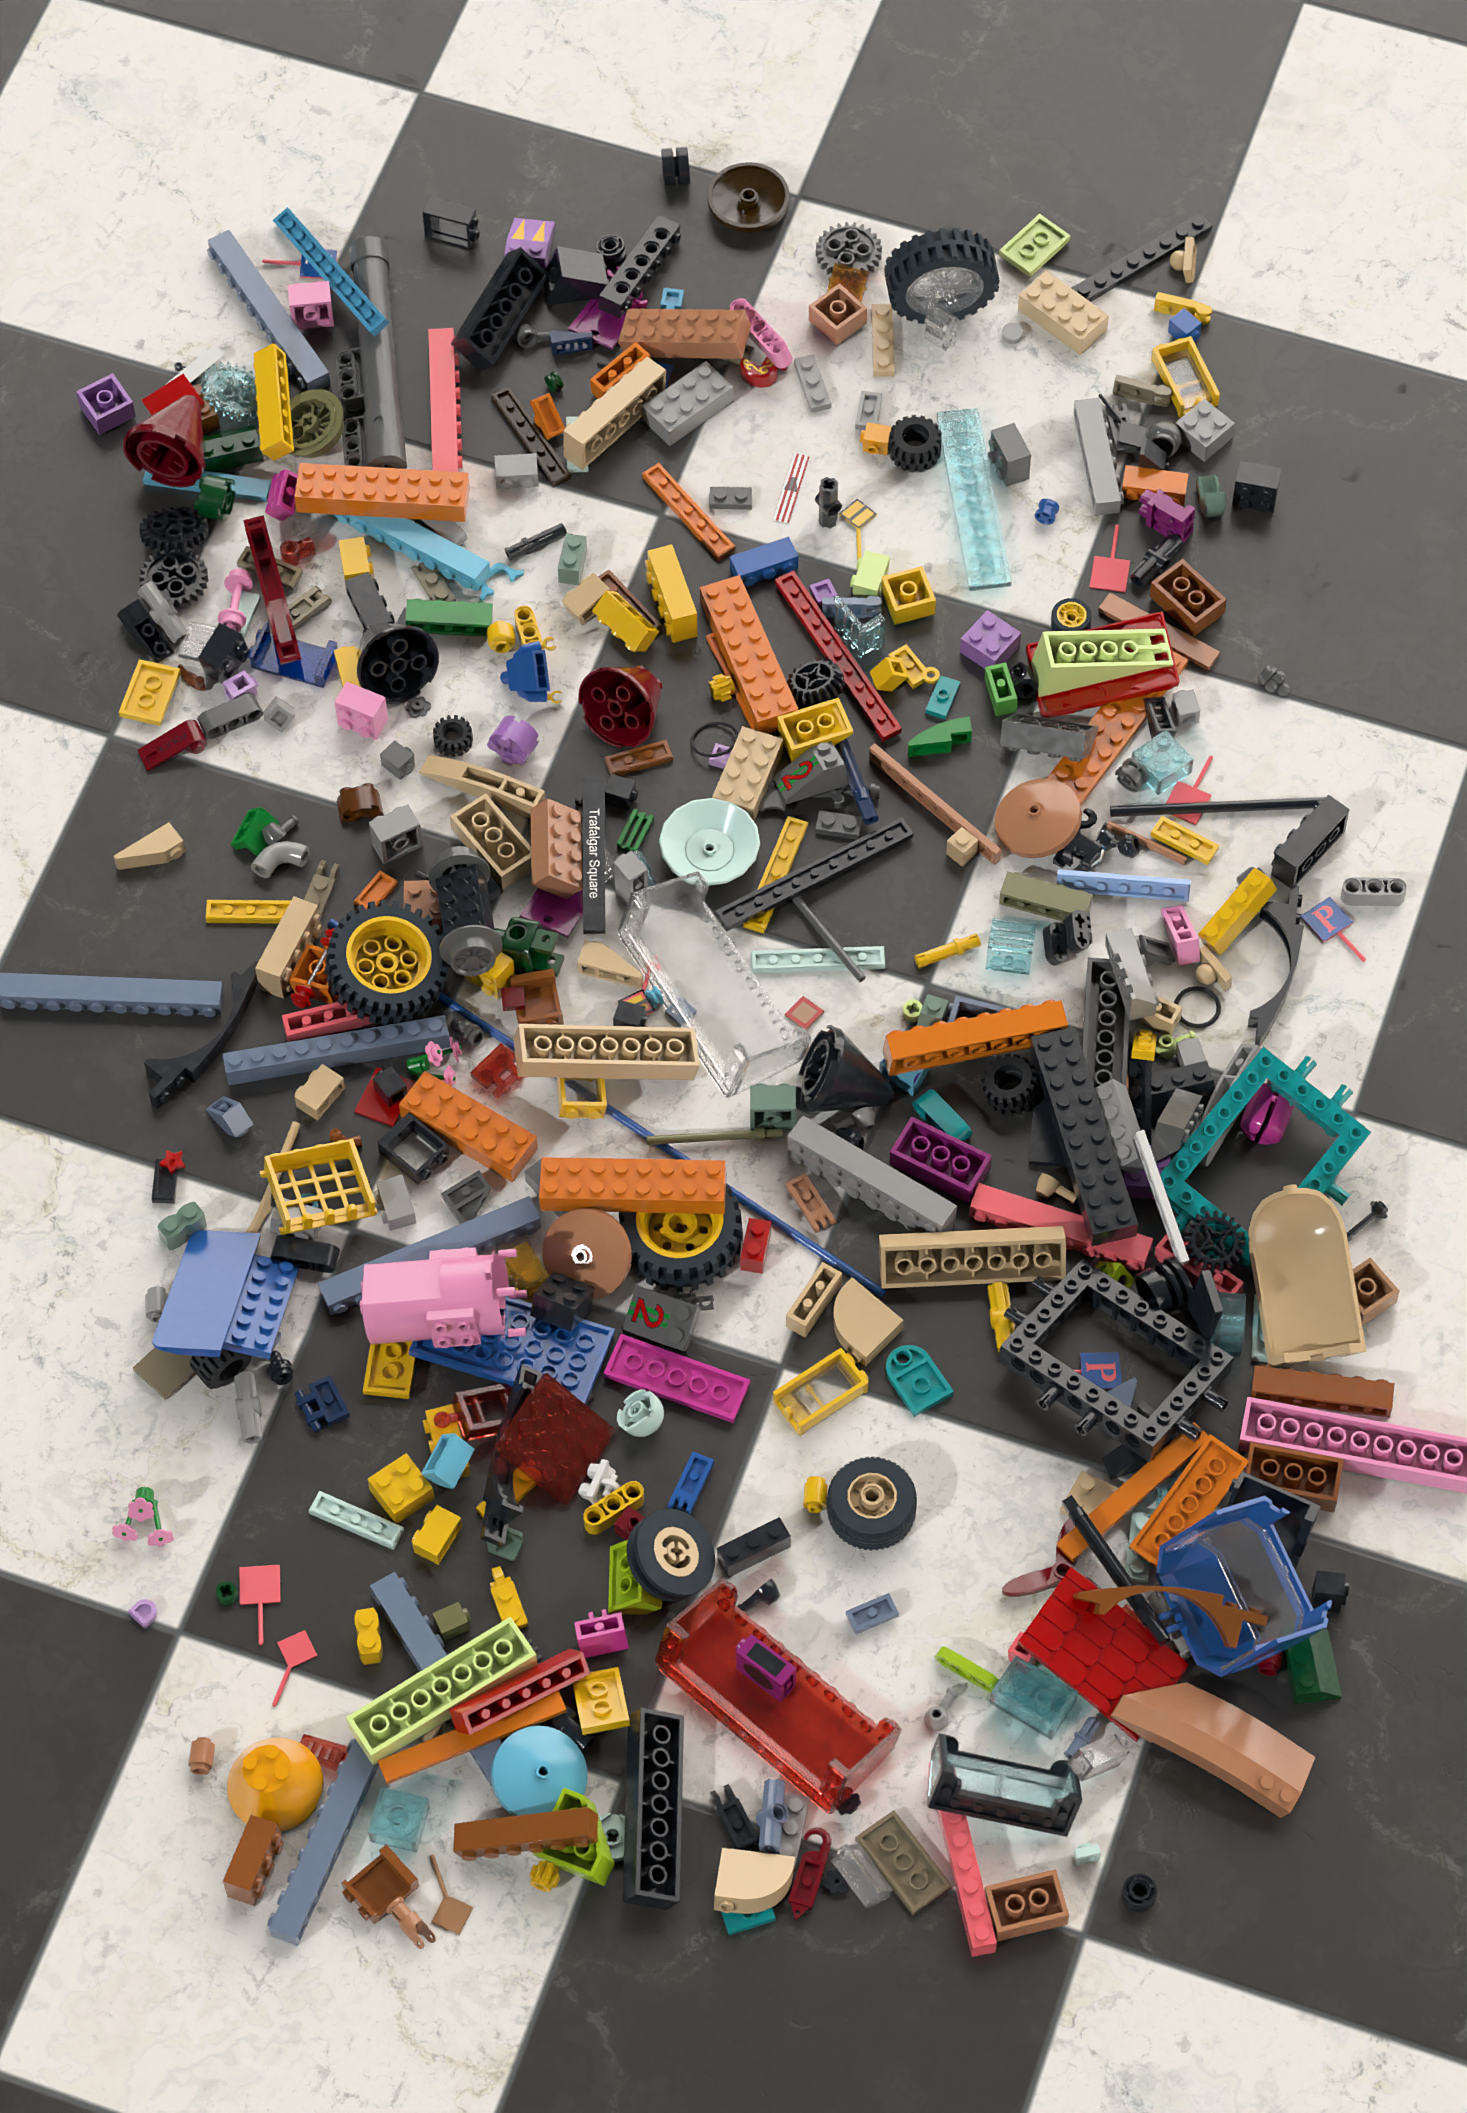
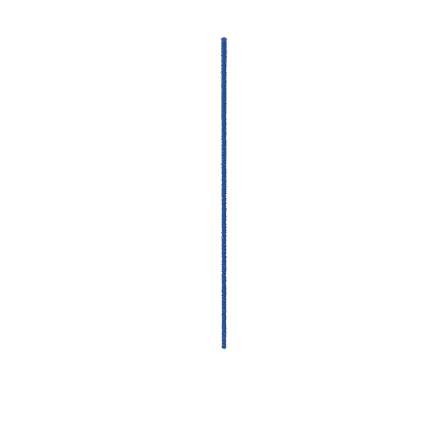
(641, 1131)

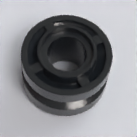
(612, 248)
(1143, 1882)

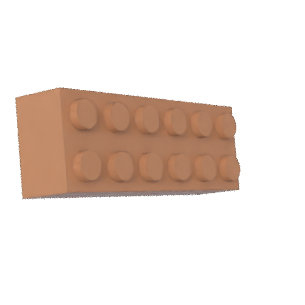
(687, 332)

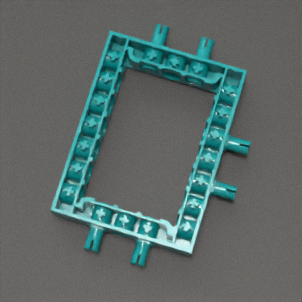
(1300, 1093)

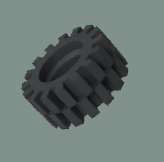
(455, 746)

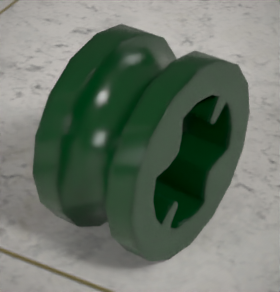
(554, 381)
(223, 1586)

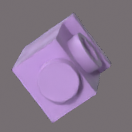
(240, 685)

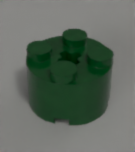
(215, 497)

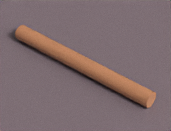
(1149, 843)

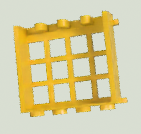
(308, 1158)

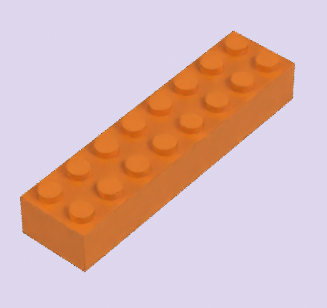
(382, 492)
(747, 652)
(971, 1037)
(633, 1185)

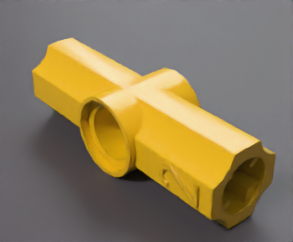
(999, 1302)

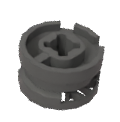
(1132, 776)

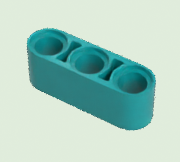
(941, 1115)

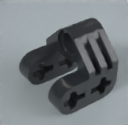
(1073, 934)

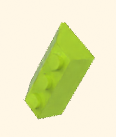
(624, 1590)

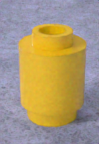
(815, 1494)

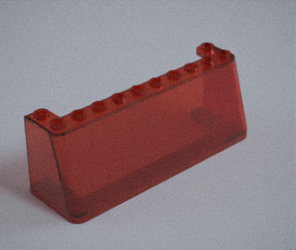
(809, 1738)

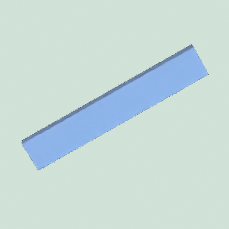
(1126, 885)

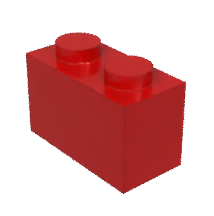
(755, 1245)

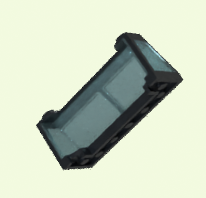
(1002, 1789)

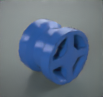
(1046, 511)

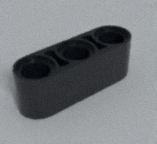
(306, 1253)

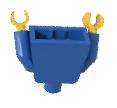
(529, 673)

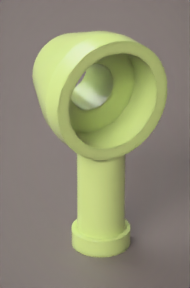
(1168, 1051)

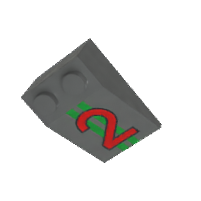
(812, 773)
(662, 1318)

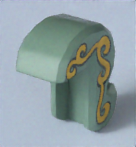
(1211, 498)

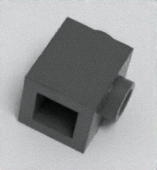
(398, 760)

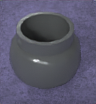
(1165, 436)

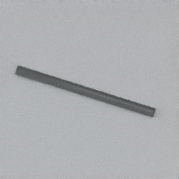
(830, 940)

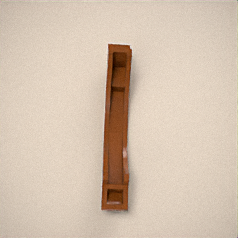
(1225, 1617)

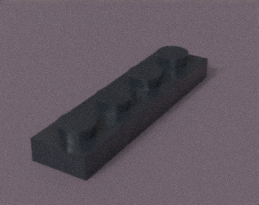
(1140, 1093)

